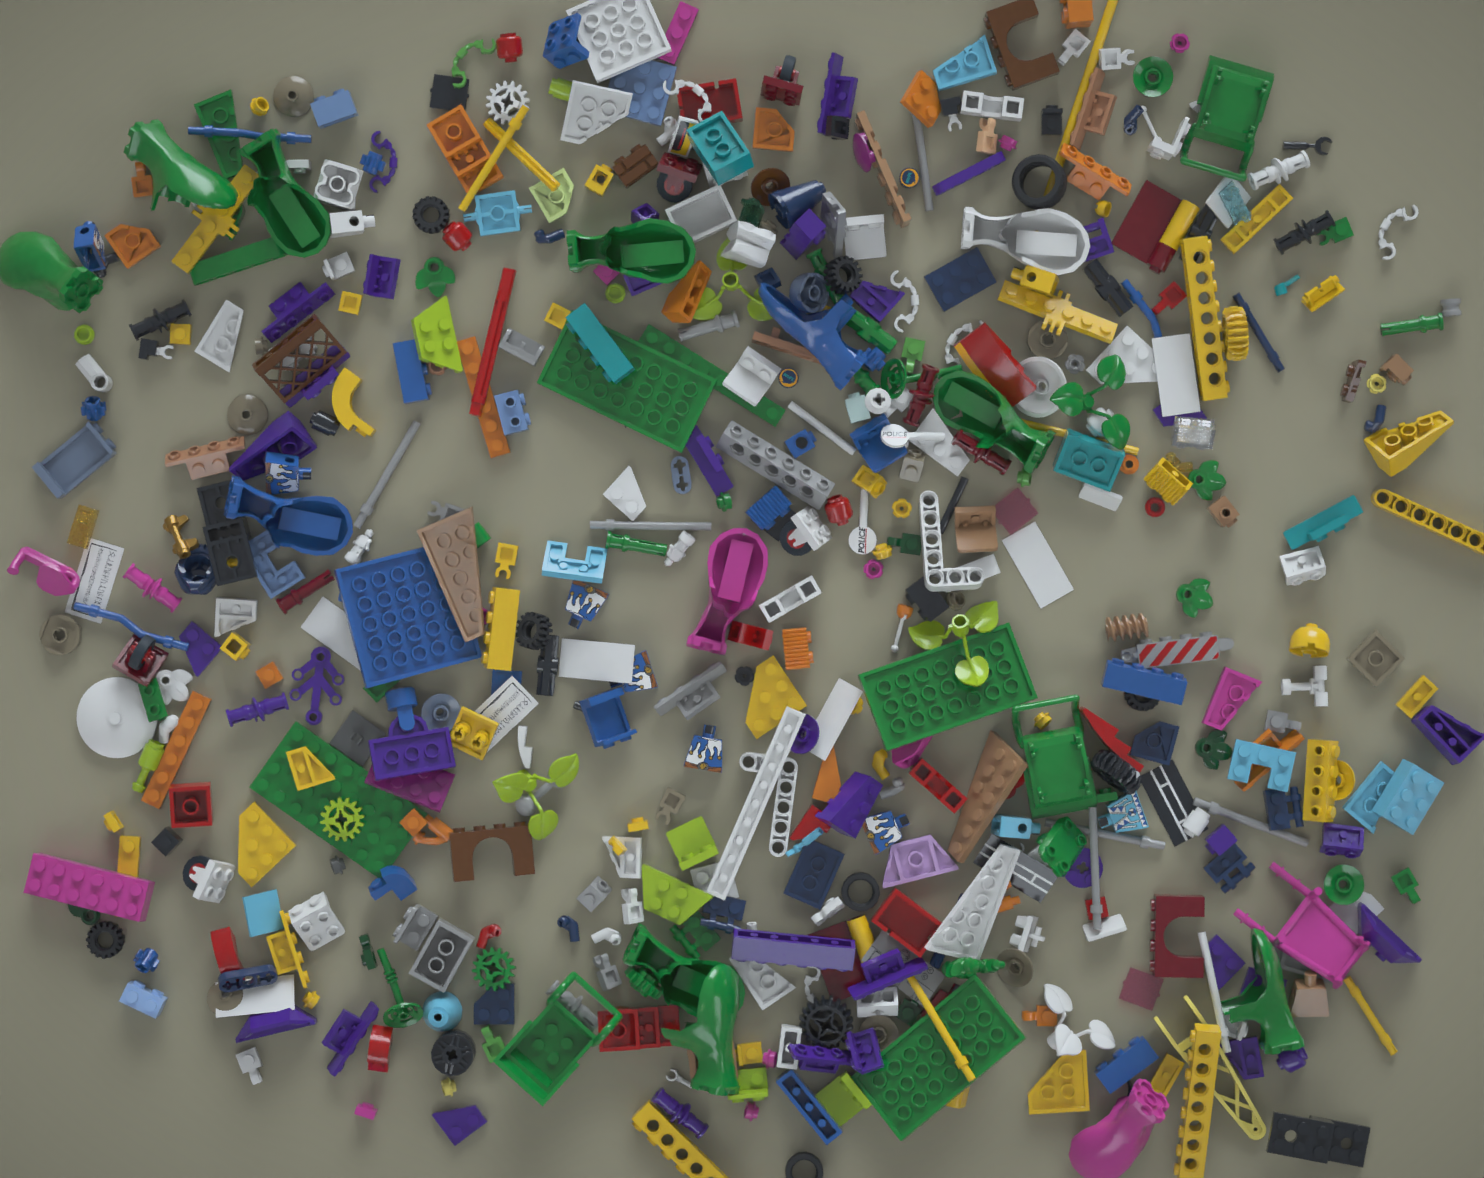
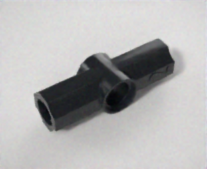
(1202, 227)
(1107, 287)
(548, 667)

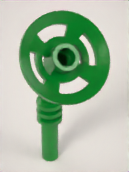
(901, 379)
(401, 1007)

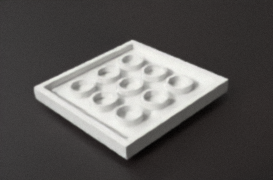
(619, 35)

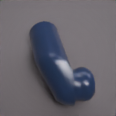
(1130, 120)
(571, 926)

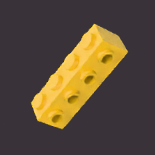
(501, 628)
(1320, 780)

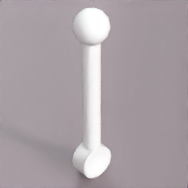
(1149, 123)

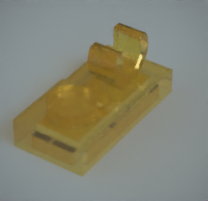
(83, 526)

